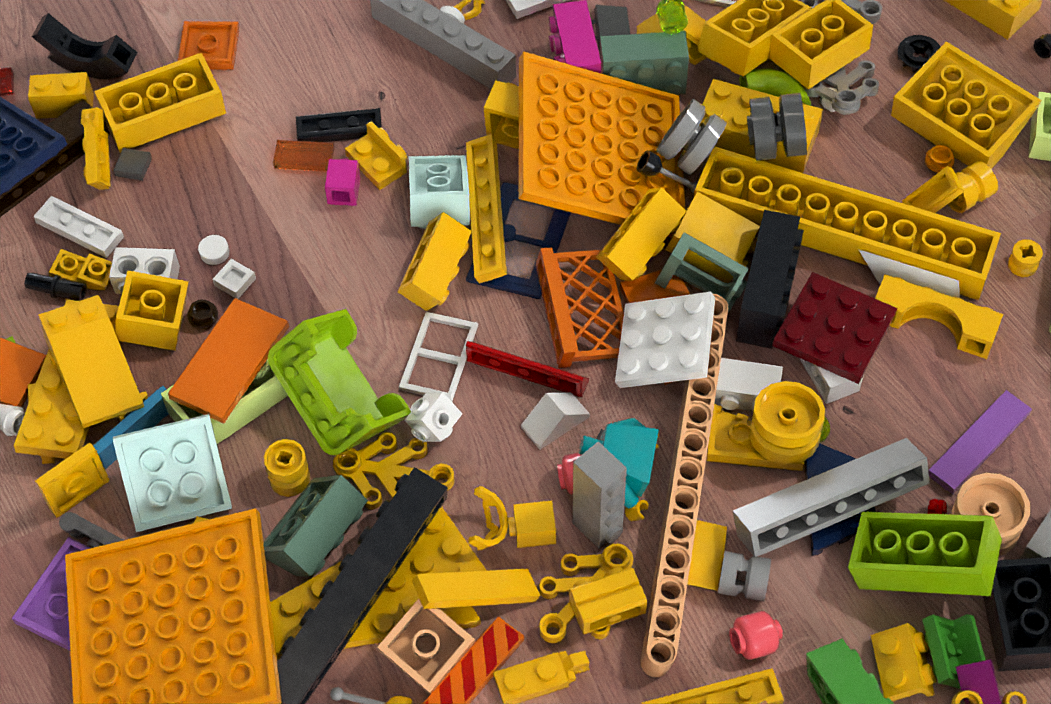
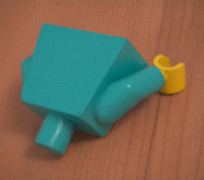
(635, 449)

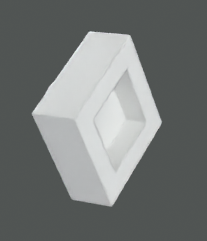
(234, 278)

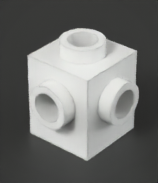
(433, 417)

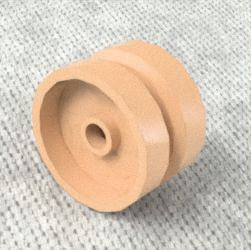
(997, 497)

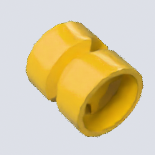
(979, 184)
(287, 467)

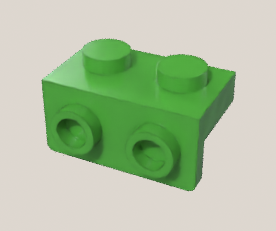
(952, 645)

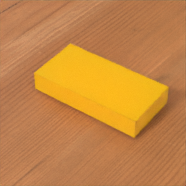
(936, 191)

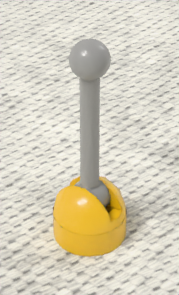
(338, 694)

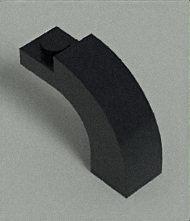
(99, 59)

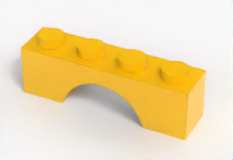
(969, 323)

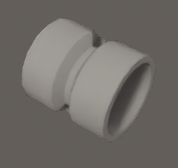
(756, 577)

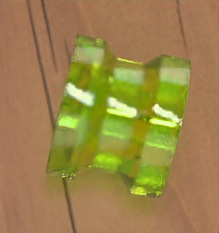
(672, 16)

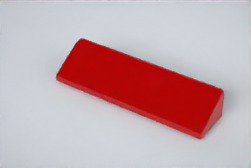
(526, 369)

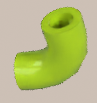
(773, 83)

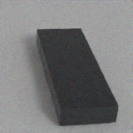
(336, 125)

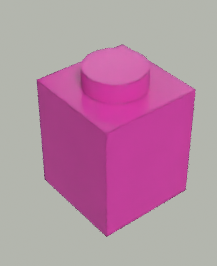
(342, 182)

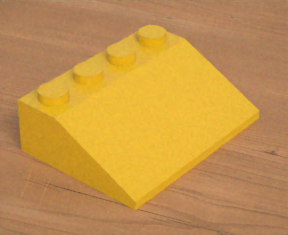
(964, 106)

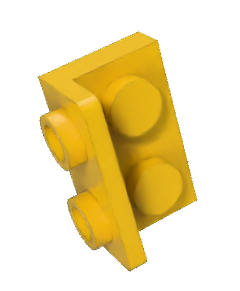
(378, 156)

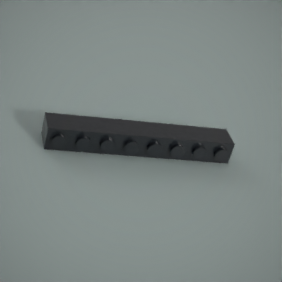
(358, 585)

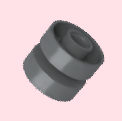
(769, 128)

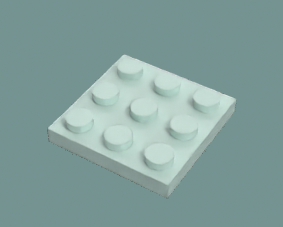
(172, 472)

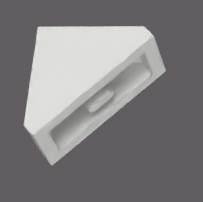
(553, 417)

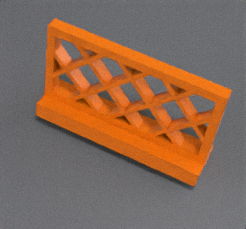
(559, 314)

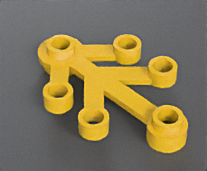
(386, 469)
(600, 561)

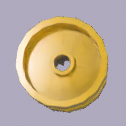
(787, 422)

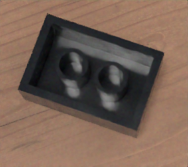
(1021, 614)

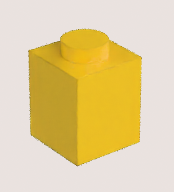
(533, 524)

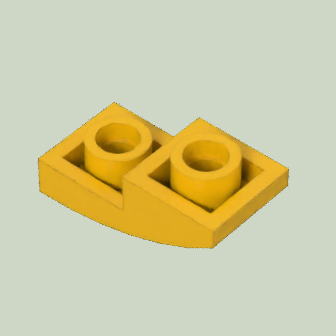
(89, 270)
(707, 555)

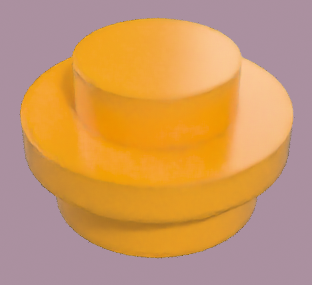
(939, 157)

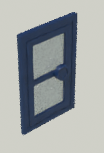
(526, 231)

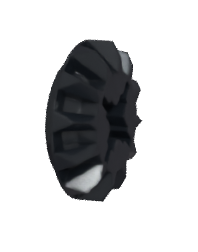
(916, 44)

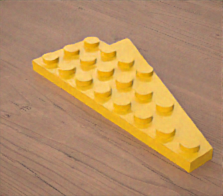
(437, 551)

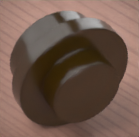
(202, 314)

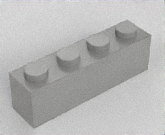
(599, 495)

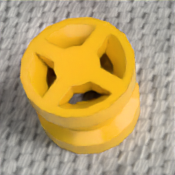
(1025, 266)

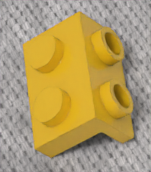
(903, 662)

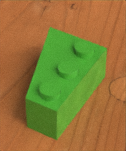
(840, 676)

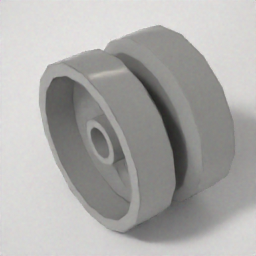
(694, 139)

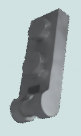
(80, 528)

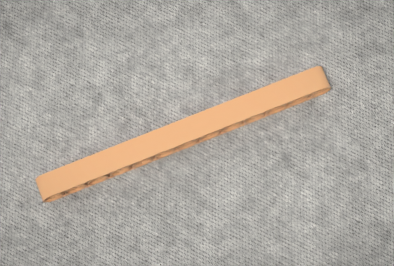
(681, 519)

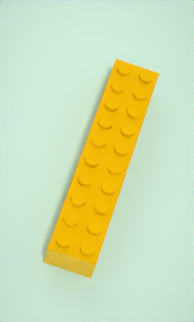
(848, 219)

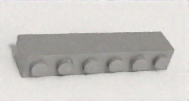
(447, 39)
(831, 497)

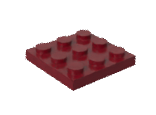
(835, 327)

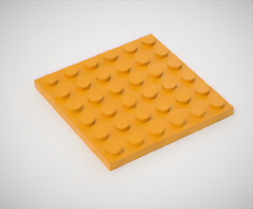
(586, 138)
(174, 617)

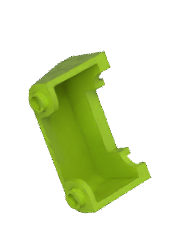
(329, 384)

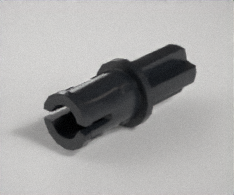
(56, 286)

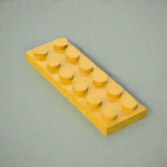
(50, 419)

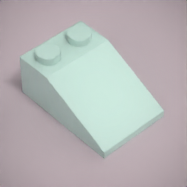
(437, 187)

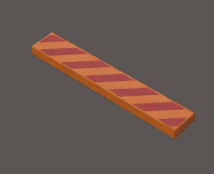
(477, 665)

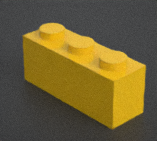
(642, 234)
(435, 262)

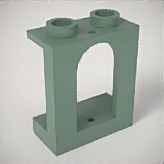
(698, 278)

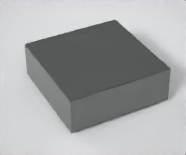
(132, 164)

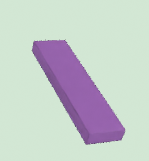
(979, 442)

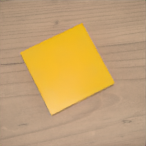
(72, 480)

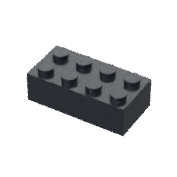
(770, 279)

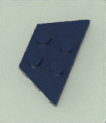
(840, 532)

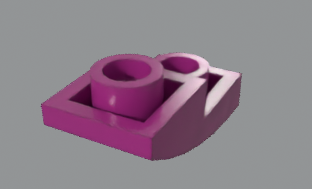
(980, 679)

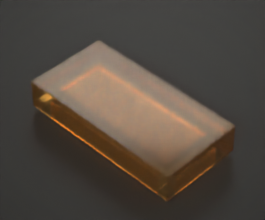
(303, 155)

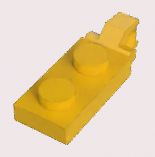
(96, 149)
(539, 676)

